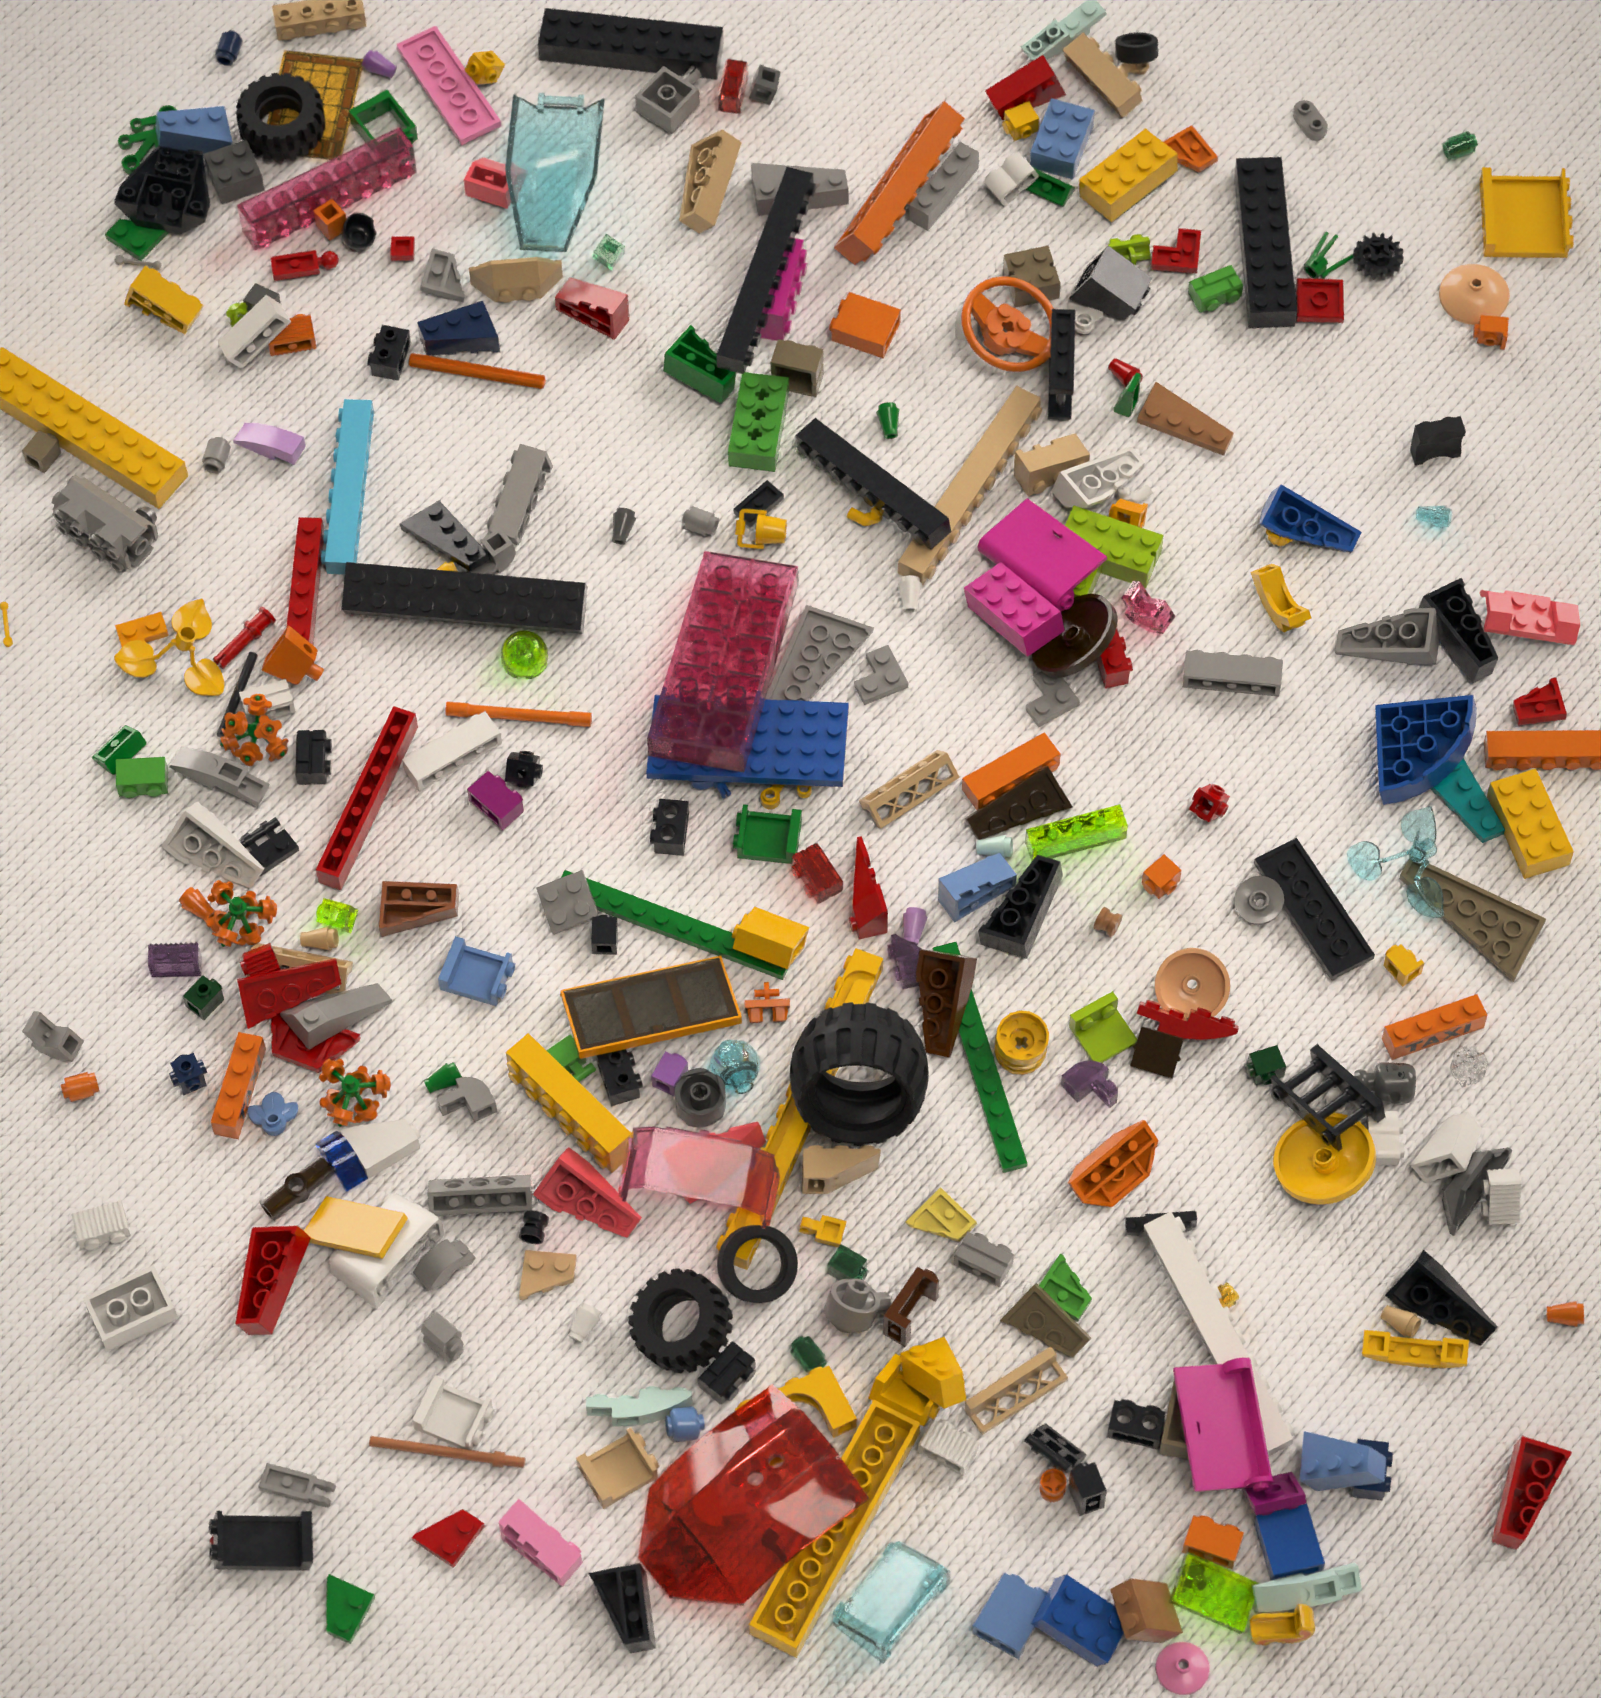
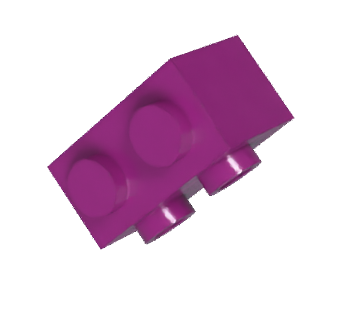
(496, 799)

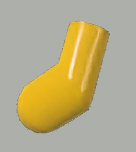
(865, 519)

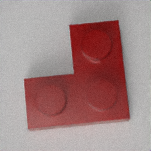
(1179, 258)

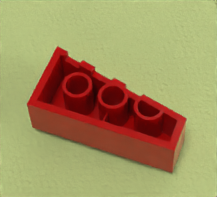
(268, 1276)
(1528, 1484)

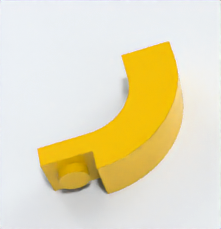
(1277, 599)

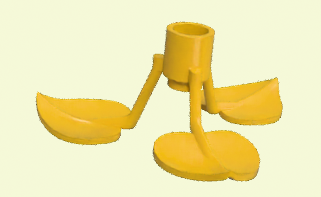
(191, 624)

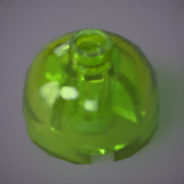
(524, 655)

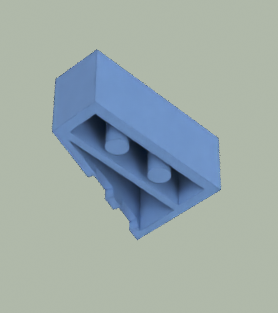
(975, 885)

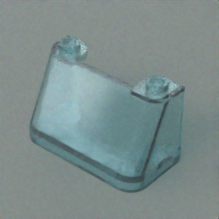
(890, 1599)

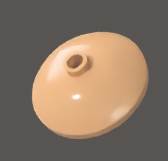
(1468, 302)
(1195, 964)

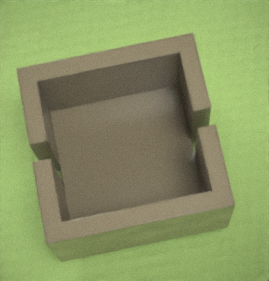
(1036, 268)
(801, 364)

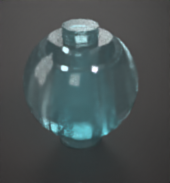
(736, 1065)

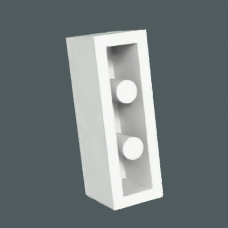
(254, 331)

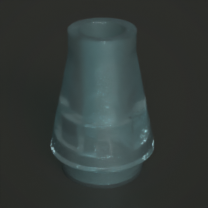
(1435, 515)

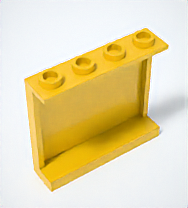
(1525, 215)

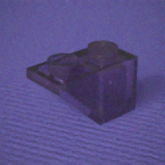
(906, 959)

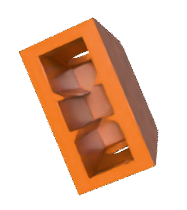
(292, 658)

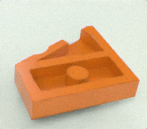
(1192, 149)

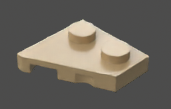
(545, 1271)

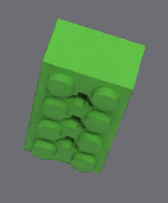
(758, 422)

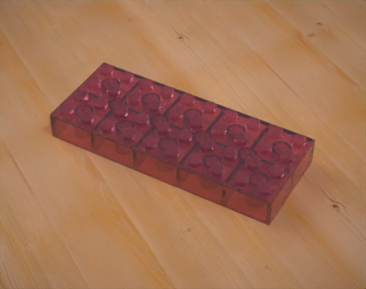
(723, 661)

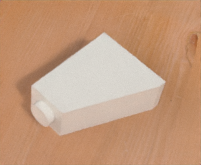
(382, 1143)
(1448, 1149)

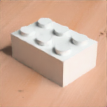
(130, 1308)

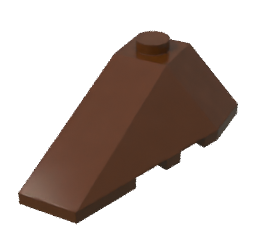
(944, 992)

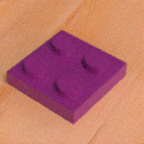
(1282, 1494)

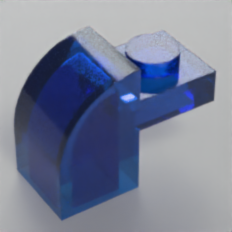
(342, 1160)

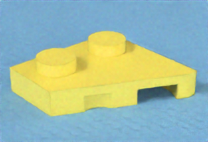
(942, 1217)

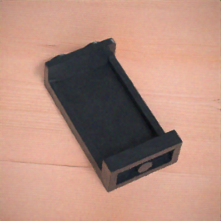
(261, 1542)

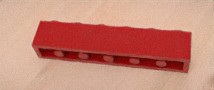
(306, 577)

